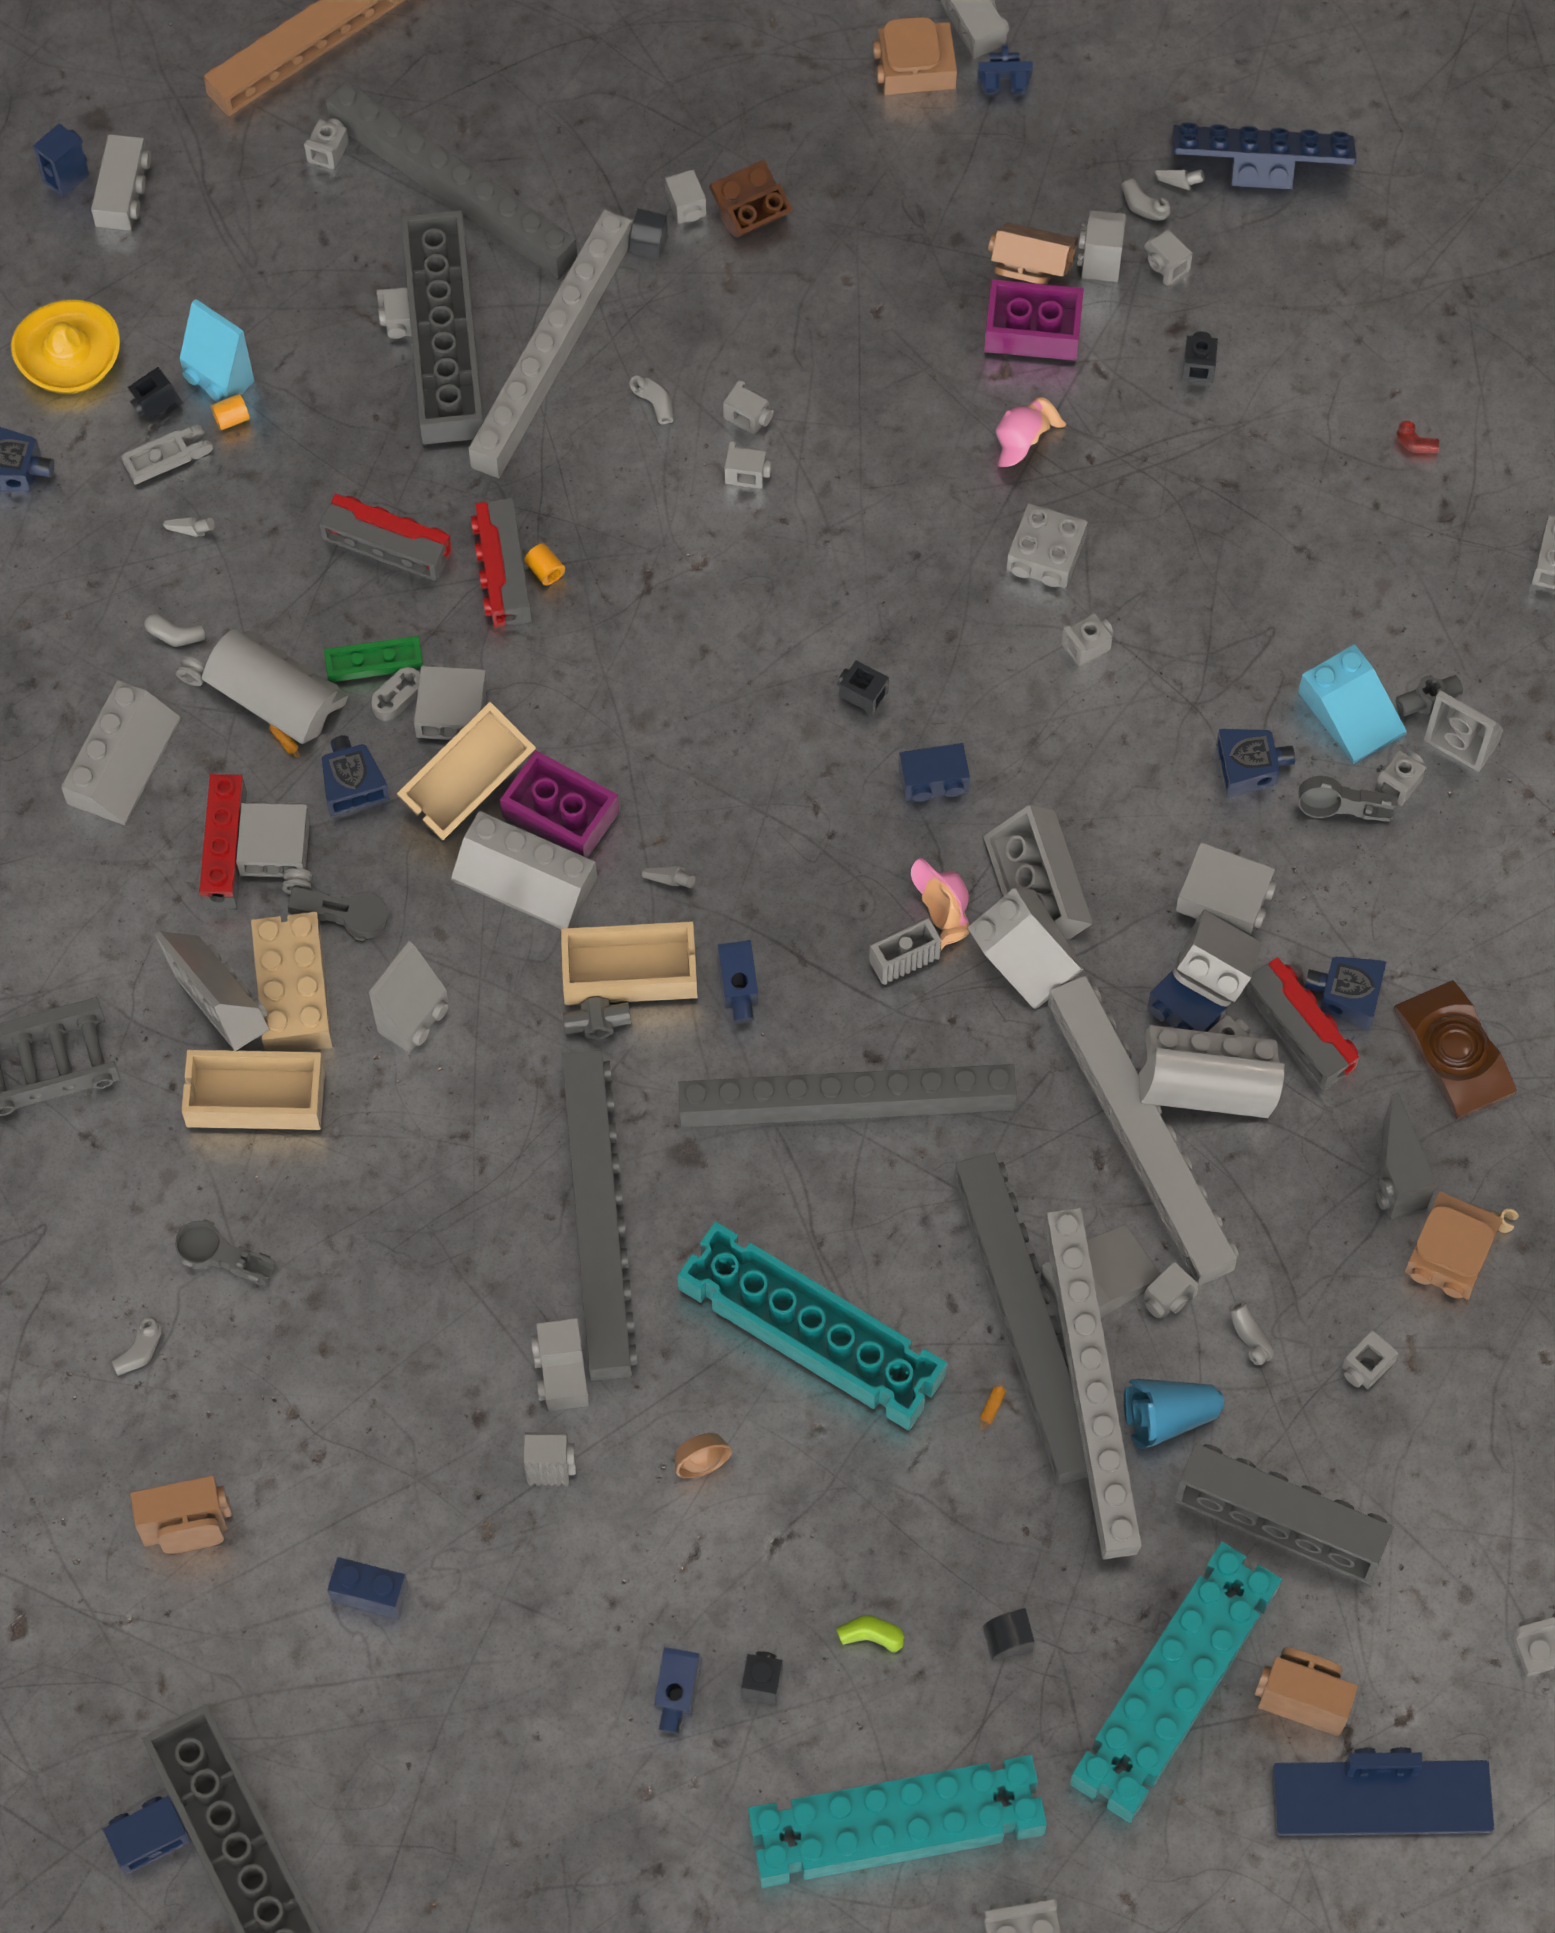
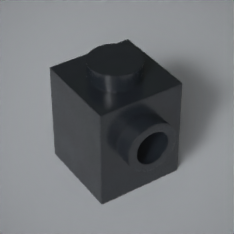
(762, 1678)

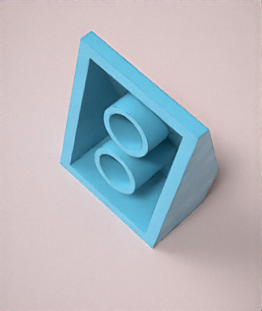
(215, 354)
(1352, 704)

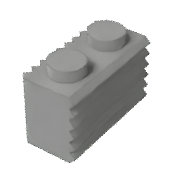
(905, 950)
(548, 1458)

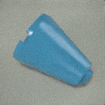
(1168, 1408)

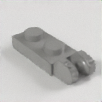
(165, 453)

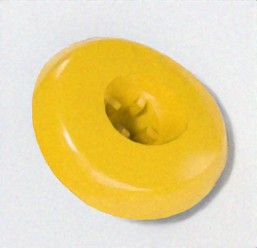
(66, 346)

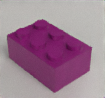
(1034, 320)
(559, 805)

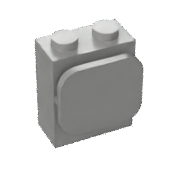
(1227, 888)
(1216, 959)

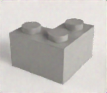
(1101, 245)
(560, 1356)

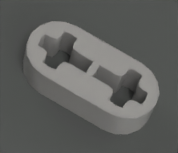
(394, 692)

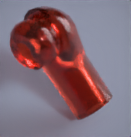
(1412, 441)

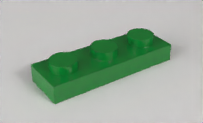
(372, 658)

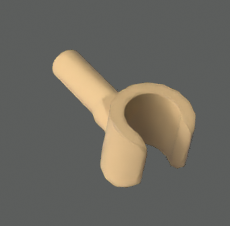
(1509, 1213)

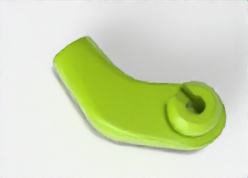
(873, 1629)

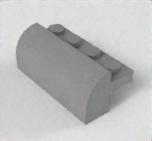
(272, 684)
(1211, 1072)

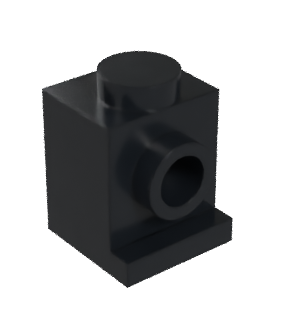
(1200, 357)
(153, 394)
(863, 677)

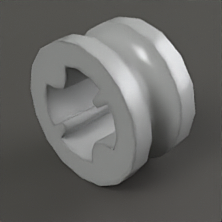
(191, 671)
(296, 878)

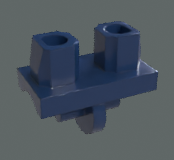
(1004, 66)

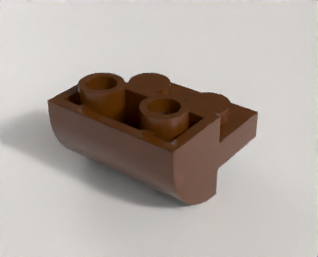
(750, 199)

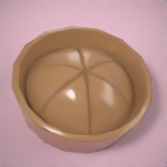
(701, 1455)

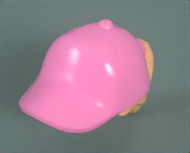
(1022, 428)
(946, 899)

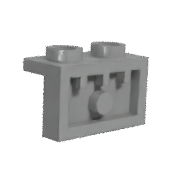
(1536, 1644)
(1033, 1917)

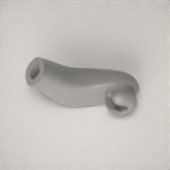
(1143, 204)
(656, 394)
(171, 633)
(1251, 1333)
(142, 1349)

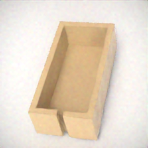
(466, 771)
(629, 962)
(292, 982)
(253, 1089)

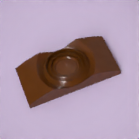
(1456, 1049)

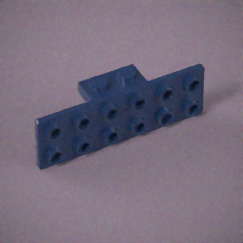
(1263, 156)
(1383, 1795)

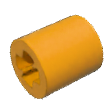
(230, 412)
(544, 564)

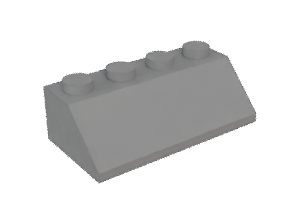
(120, 753)
(1033, 855)
(524, 871)
(214, 987)

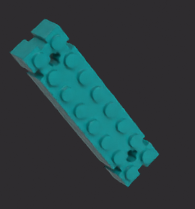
(812, 1325)
(1175, 1682)
(897, 1821)

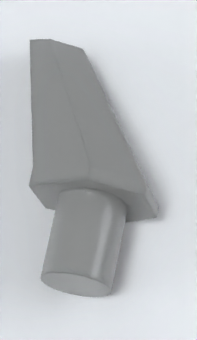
(1180, 177)
(190, 526)
(670, 875)

